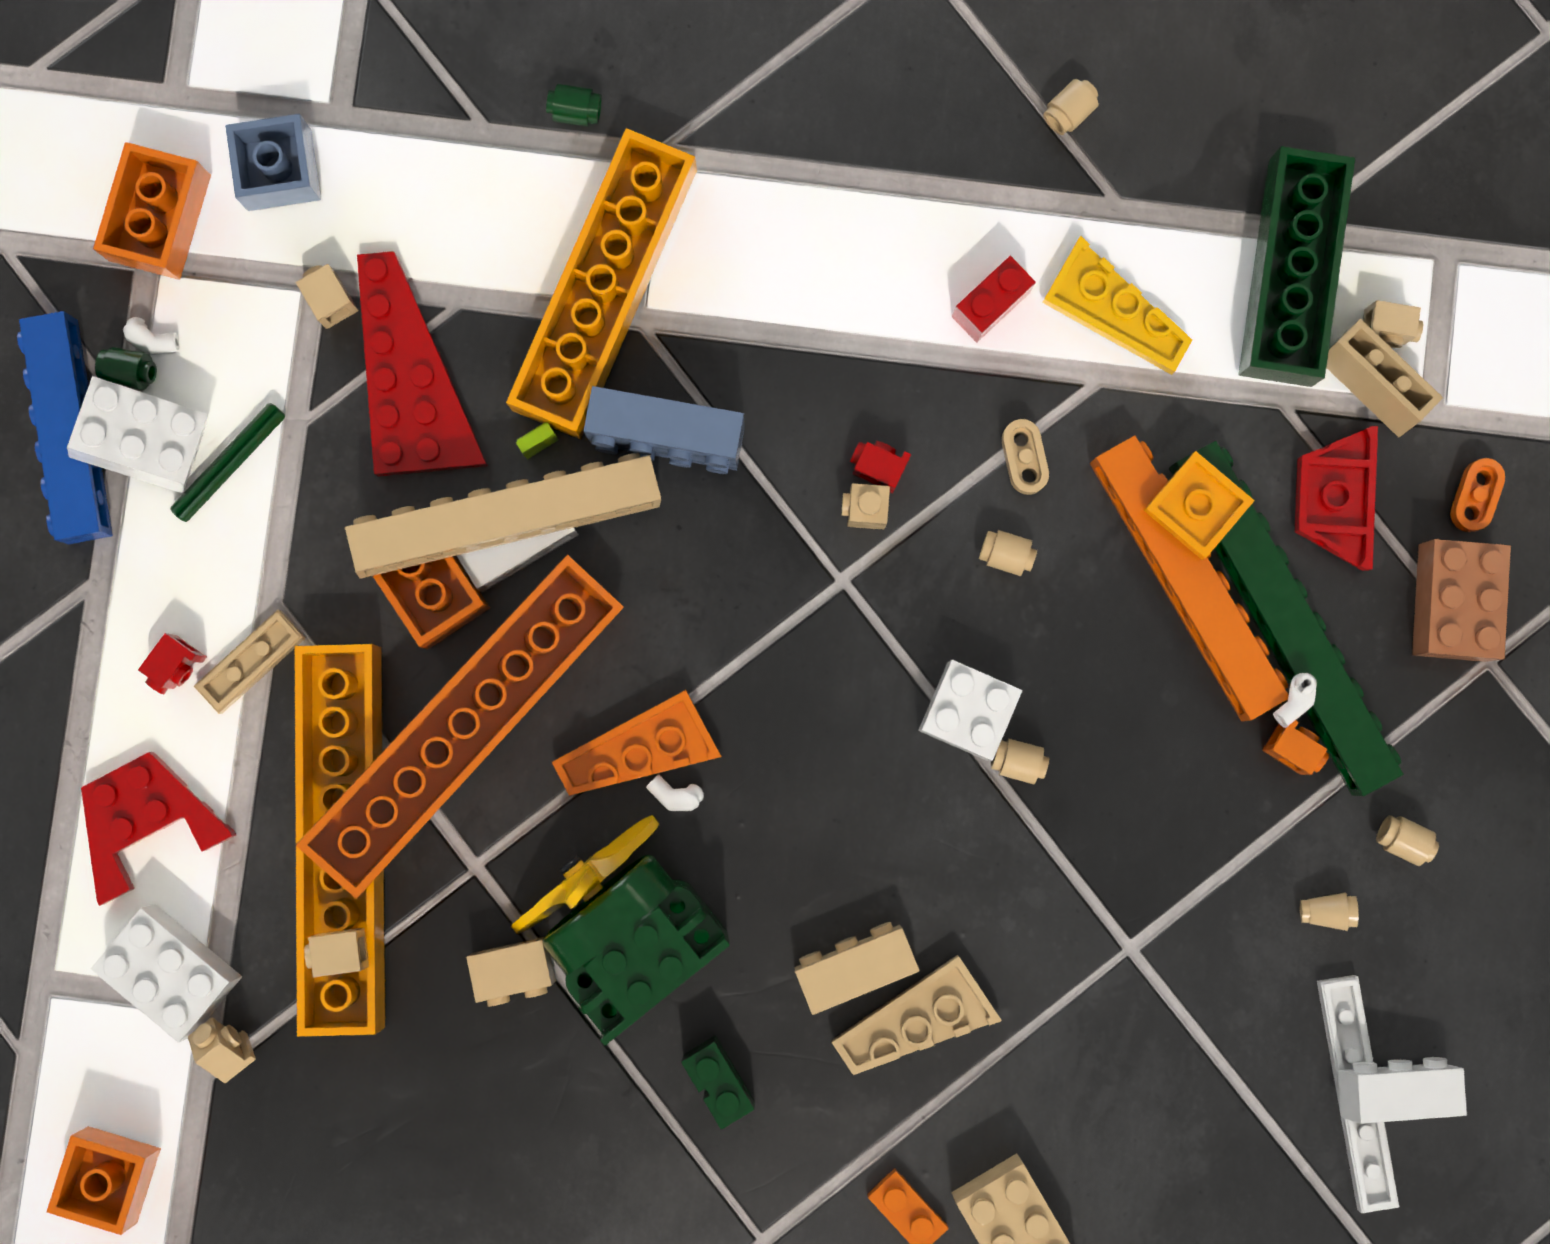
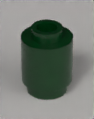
(574, 105)
(126, 368)

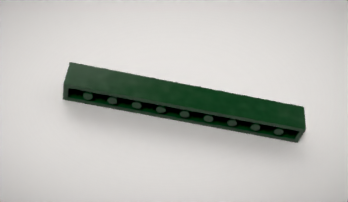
(1300, 643)

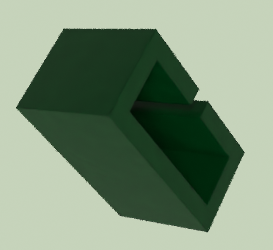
(725, 1090)

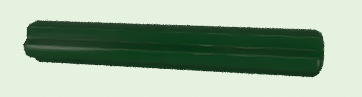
(227, 462)

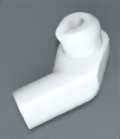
(145, 341)
(1300, 699)

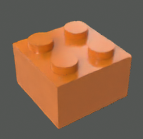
(103, 1180)

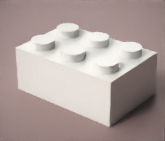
(137, 434)
(166, 972)

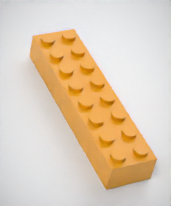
(603, 282)

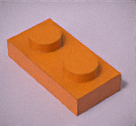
(907, 1210)

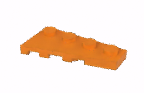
(646, 745)

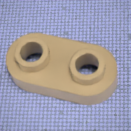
(1025, 457)

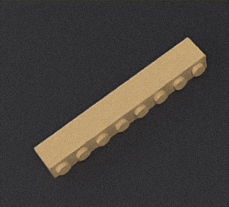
(502, 516)

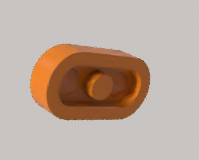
(1478, 497)

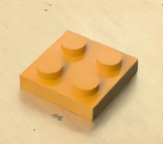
(1199, 505)

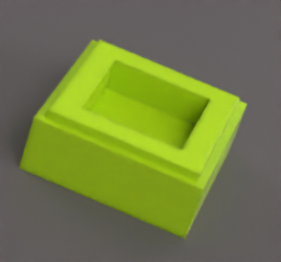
(536, 440)

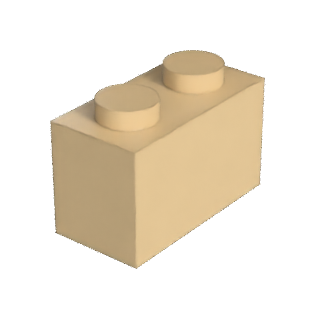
(510, 971)

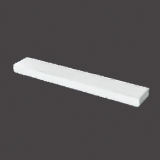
(1364, 1142)

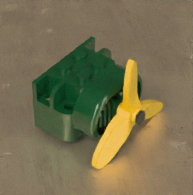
(628, 937)

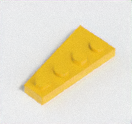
(1110, 306)

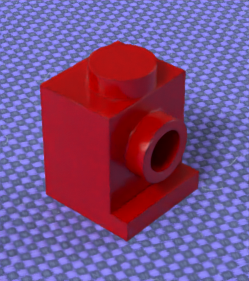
(879, 464)
(170, 663)

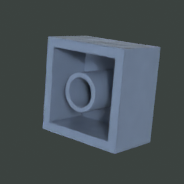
(273, 162)

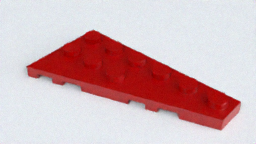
(411, 398)

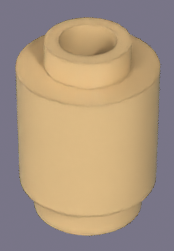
(1071, 106)
(1008, 552)
(1020, 761)
(1407, 840)

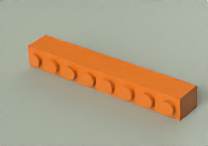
(1192, 585)

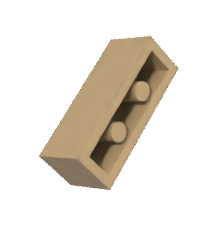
(1381, 378)
(855, 967)

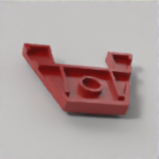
(133, 806)

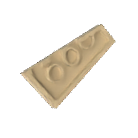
(927, 1013)

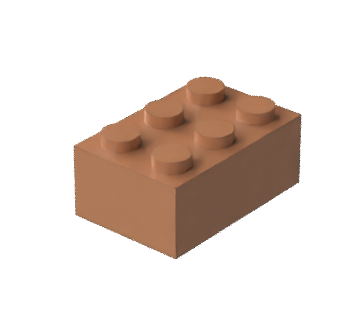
(1461, 600)

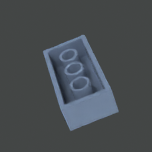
(664, 429)

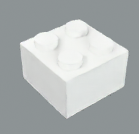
(970, 710)

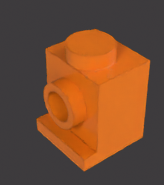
(1297, 749)

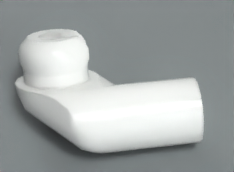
(676, 799)

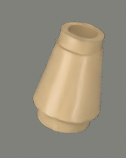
(1330, 911)

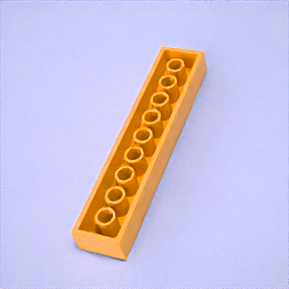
(334, 744)

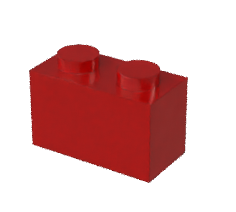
(993, 299)

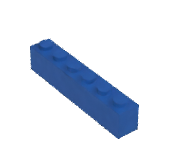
(57, 390)

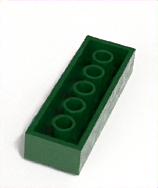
(1296, 267)

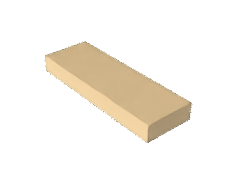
(249, 662)

